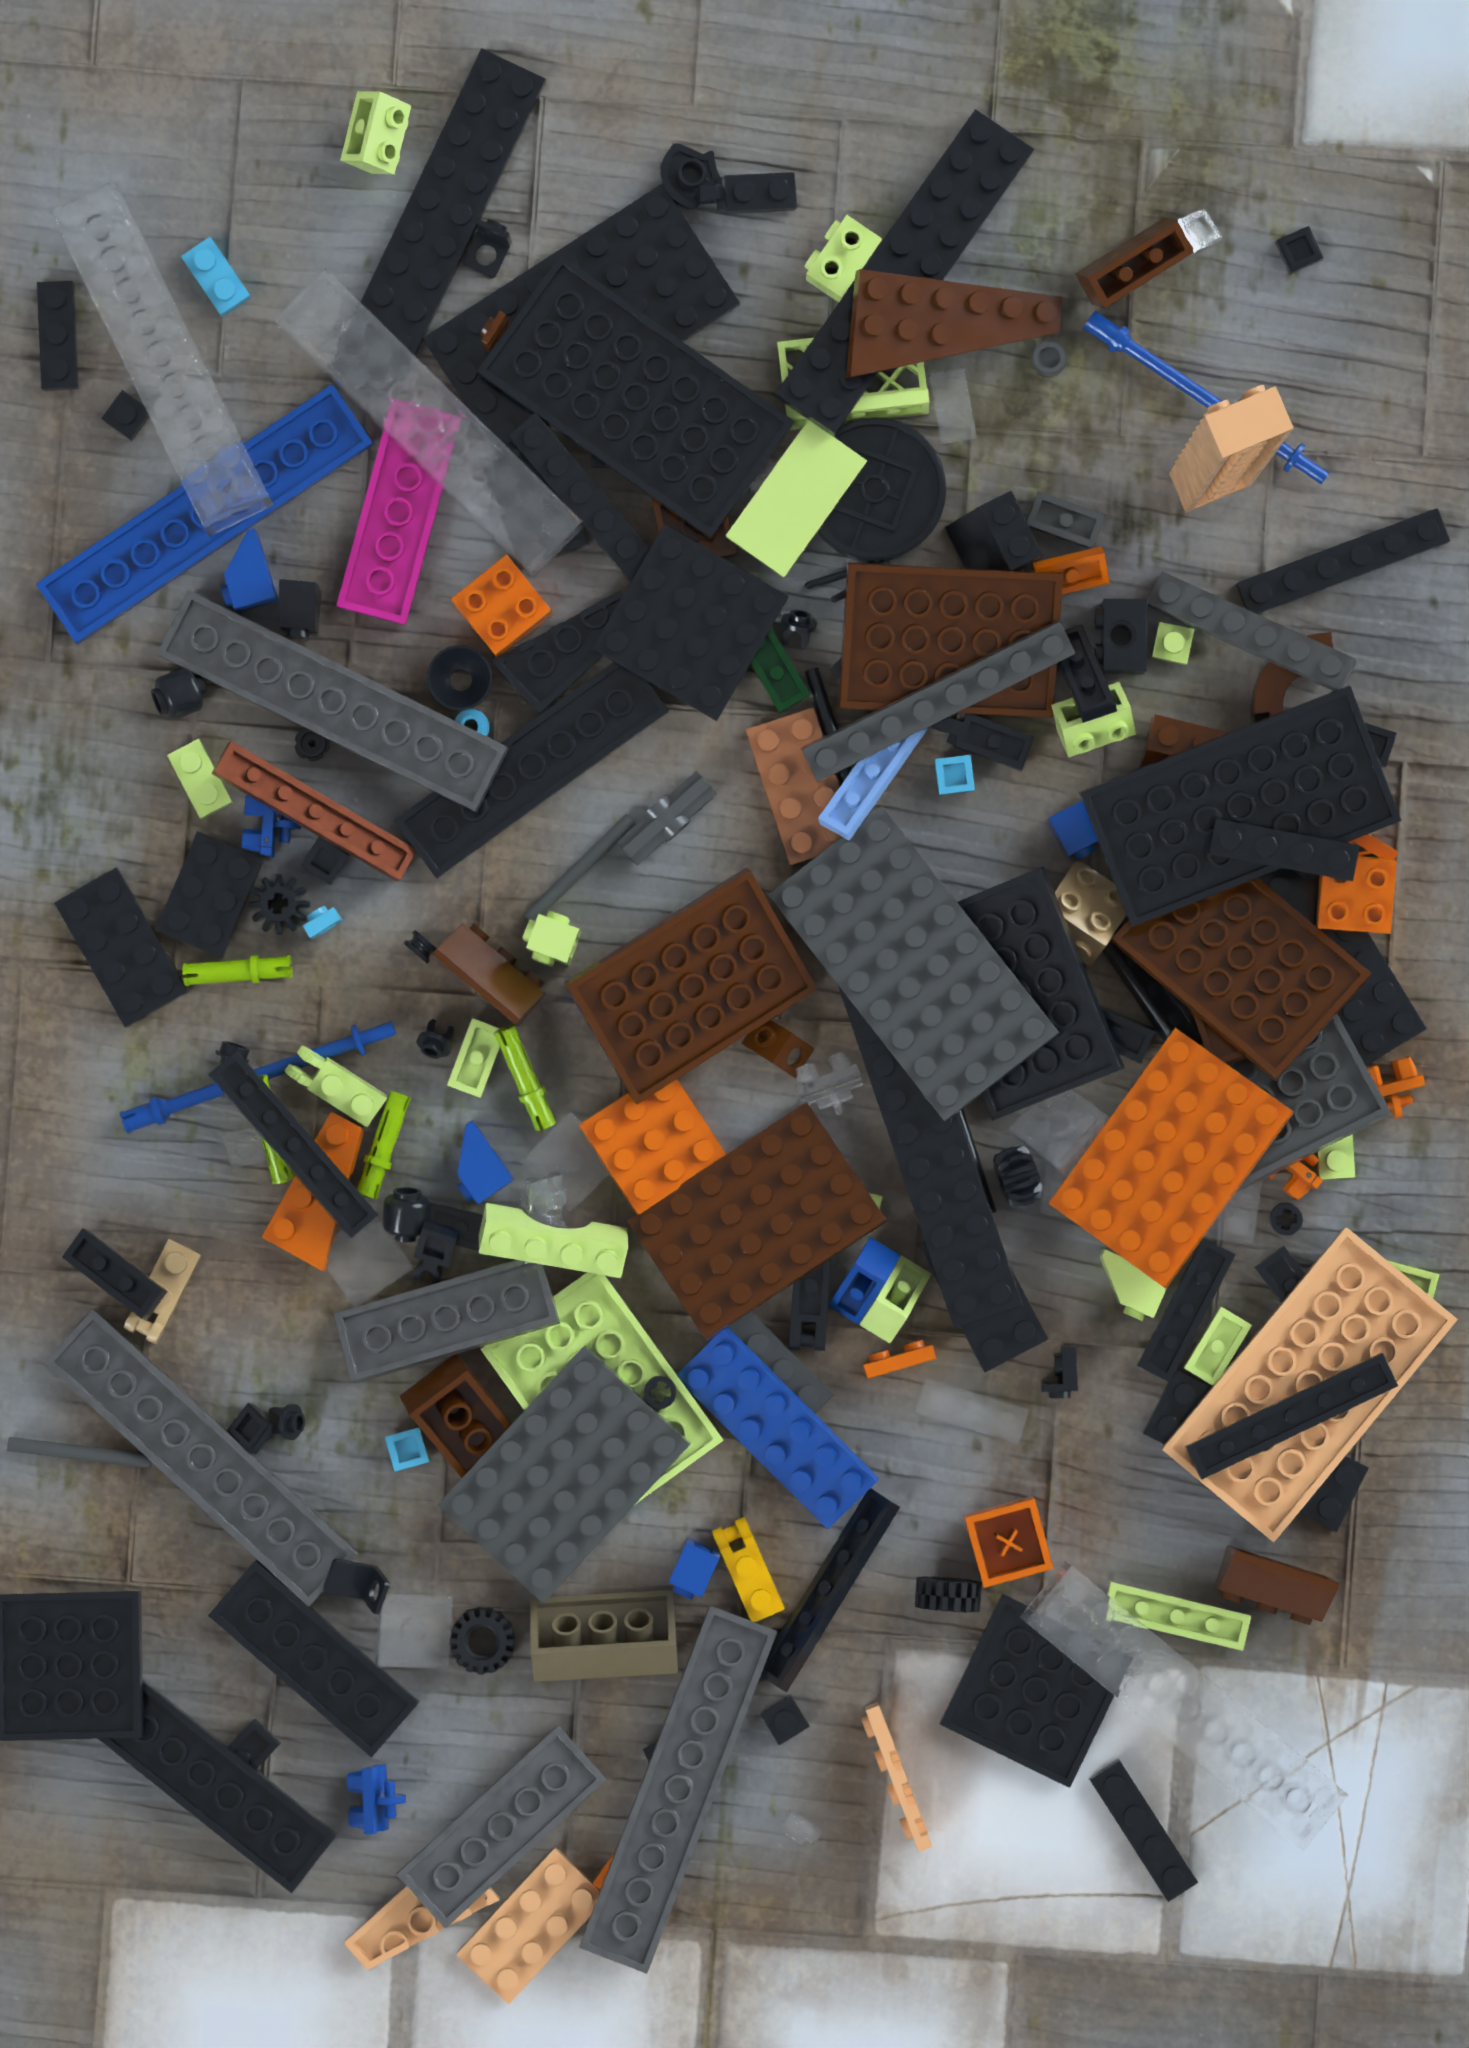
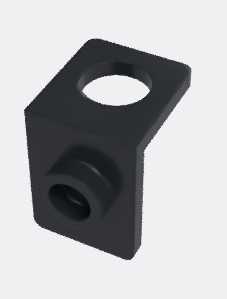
(488, 234)
(358, 1582)

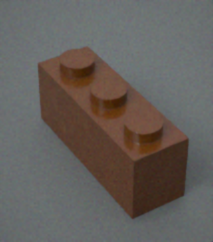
(1134, 262)

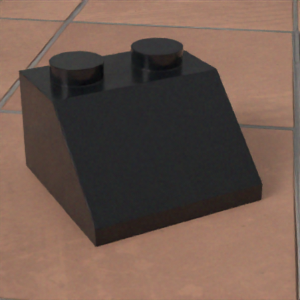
(995, 537)

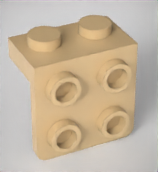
(1090, 909)

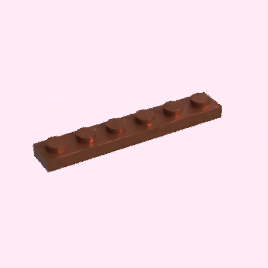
(313, 811)

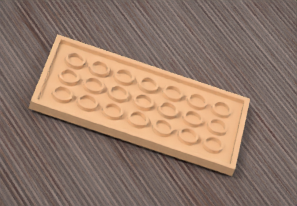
(1331, 1320)

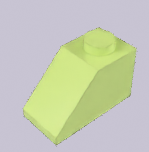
(1131, 1286)
(895, 1299)

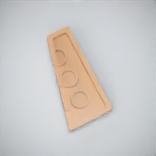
(899, 1789)
(400, 1925)

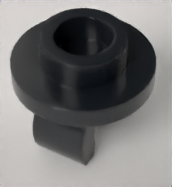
(798, 622)
(433, 1044)
(290, 1421)

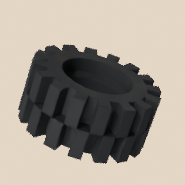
(948, 1594)
(482, 1618)

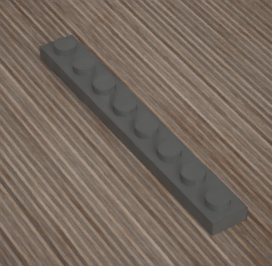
(938, 700)

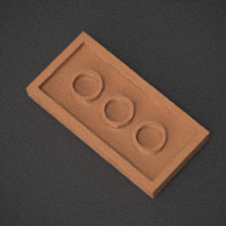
(790, 784)

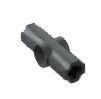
(666, 818)

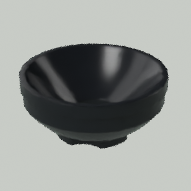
(449, 661)

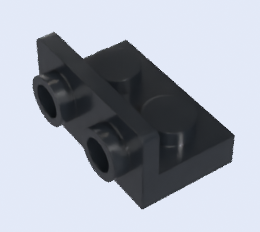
(1066, 1366)

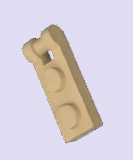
(173, 1274)

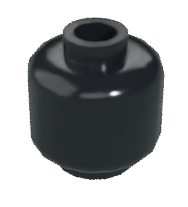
(178, 693)
(405, 1213)

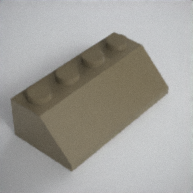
(603, 1635)

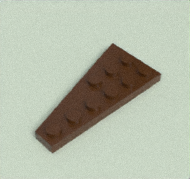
(921, 319)

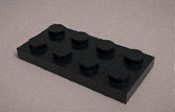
(121, 947)
(1003, 1334)

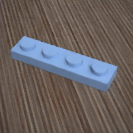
(865, 787)

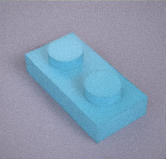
(216, 276)

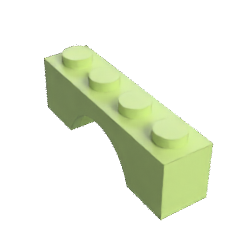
(516, 1236)

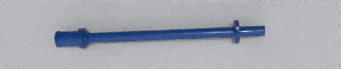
(1120, 340)
(159, 1110)

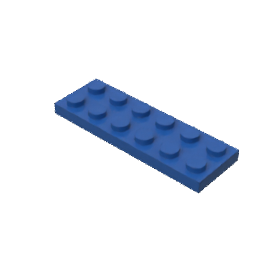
(777, 1427)

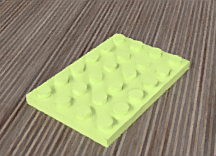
(599, 1318)

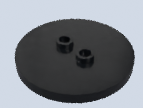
(893, 497)

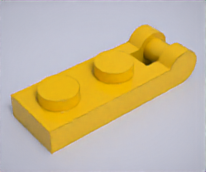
(748, 1571)

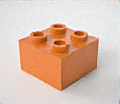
(502, 606)
(1359, 904)
(1008, 1541)

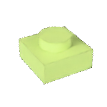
(1172, 643)

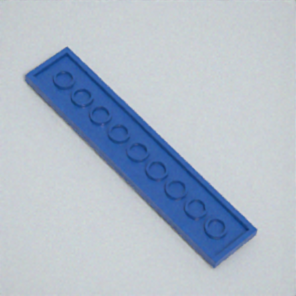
(169, 535)

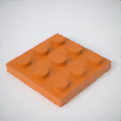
(652, 1144)

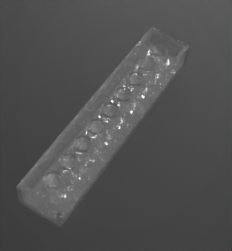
(162, 358)
(429, 423)
(1184, 1705)

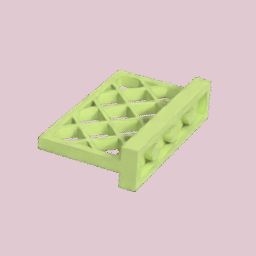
(878, 404)

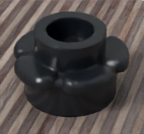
(303, 749)
(228, 1048)

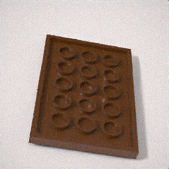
(926, 622)
(1248, 970)
(691, 985)
(757, 1221)

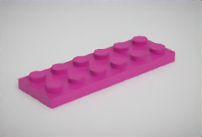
(390, 537)

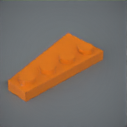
(300, 1221)

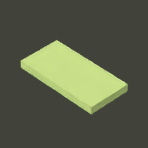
(796, 499)

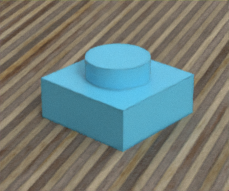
(954, 775)
(322, 921)
(407, 1449)

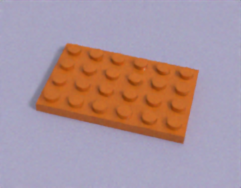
(1171, 1158)

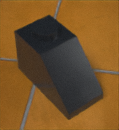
(299, 607)

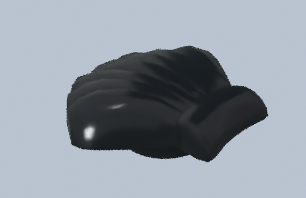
(685, 171)

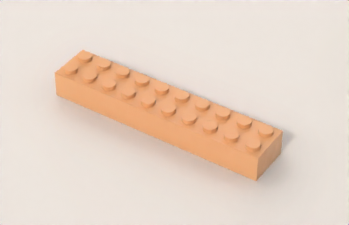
(1230, 447)

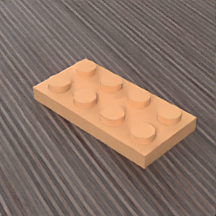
(530, 1925)

